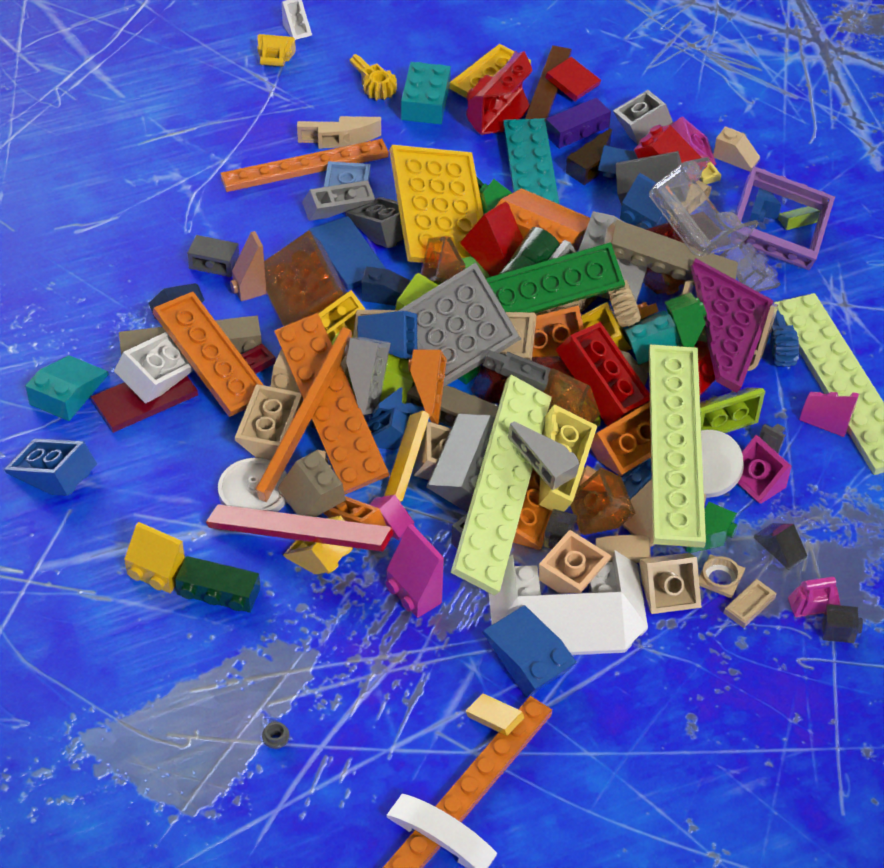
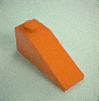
(428, 375)
(357, 511)

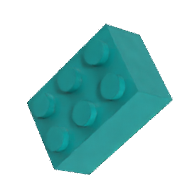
(425, 93)

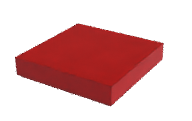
(573, 78)

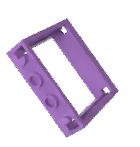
(794, 191)

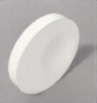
(721, 462)
(239, 485)

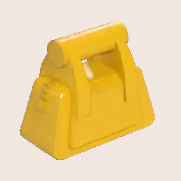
(275, 49)

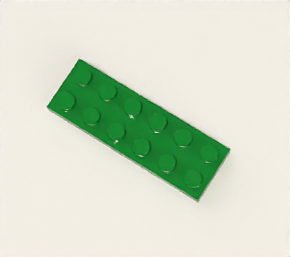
(559, 280)

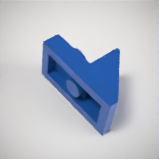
(765, 206)
(395, 400)

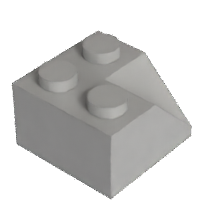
(642, 114)

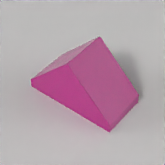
(393, 514)

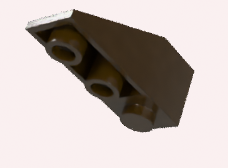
(585, 162)

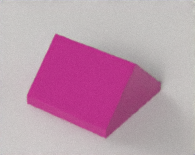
(763, 470)

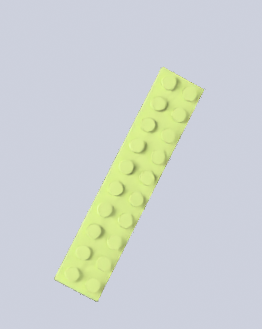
(839, 372)
(676, 447)
(499, 490)

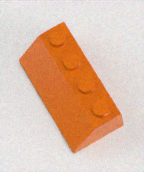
(554, 328)
(625, 441)

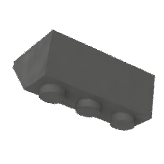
(652, 167)

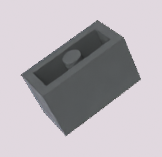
(213, 255)

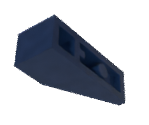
(382, 286)

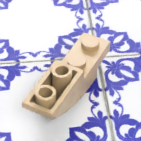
(339, 134)

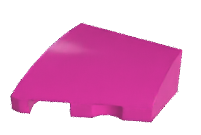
(829, 411)

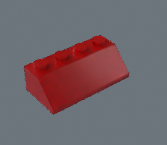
(601, 365)

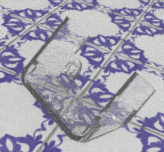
(694, 215)

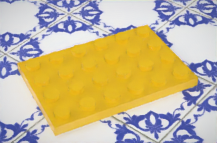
(435, 196)

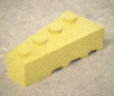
(577, 437)

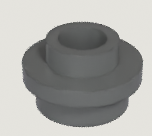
(272, 729)

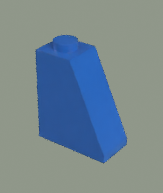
(392, 327)

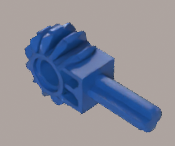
(784, 342)

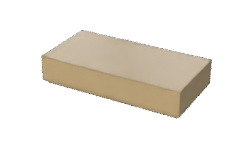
(750, 603)

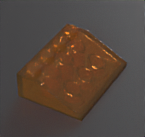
(302, 279)

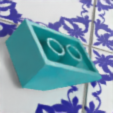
(651, 330)
(64, 386)

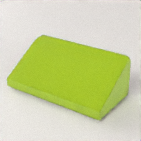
(799, 217)

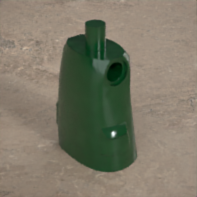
(535, 248)

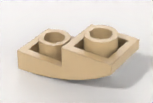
(631, 546)

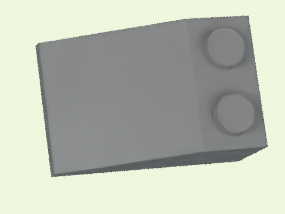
(367, 369)

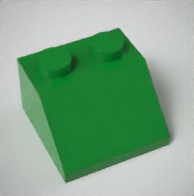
(688, 317)

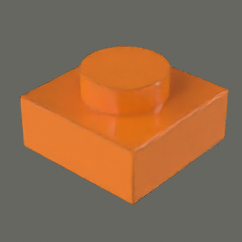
(647, 310)

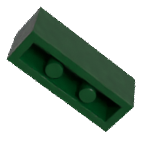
(218, 584)

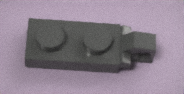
(522, 368)

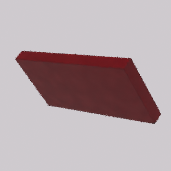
(123, 407)

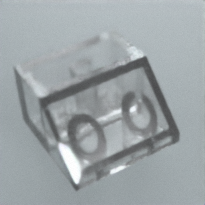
(753, 268)

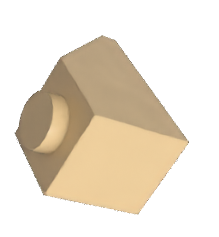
(735, 149)

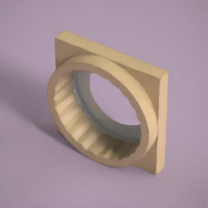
(721, 563)

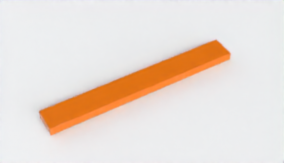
(302, 165)
(303, 416)

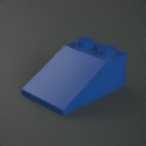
(53, 465)
(529, 650)

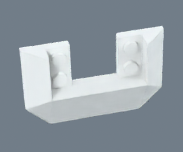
(585, 622)

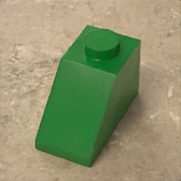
(492, 194)
(718, 527)

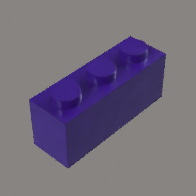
(578, 122)

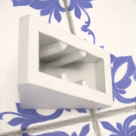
(295, 19)

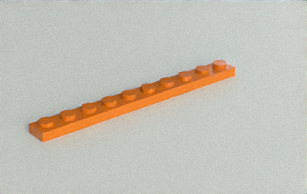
(475, 782)

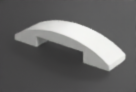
(443, 830)

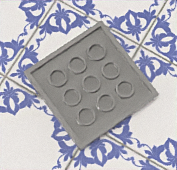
(462, 322)

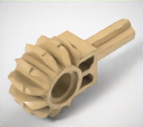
(625, 306)

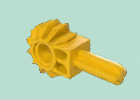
(375, 81)

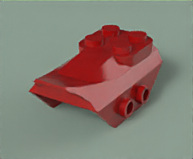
(499, 96)

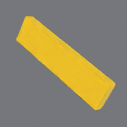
(407, 455)

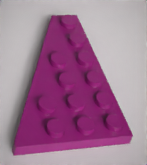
(732, 322)

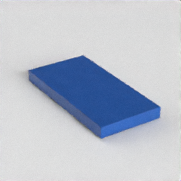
(347, 250)

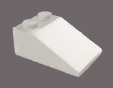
(153, 367)

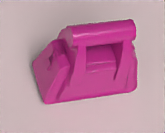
(813, 596)

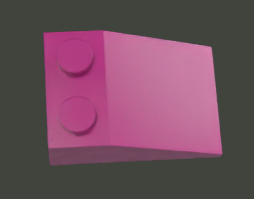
(416, 573)

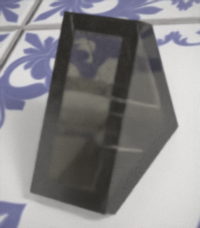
(783, 543)

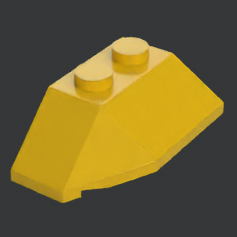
(341, 314)

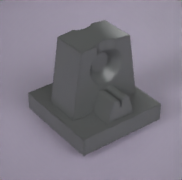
(773, 436)

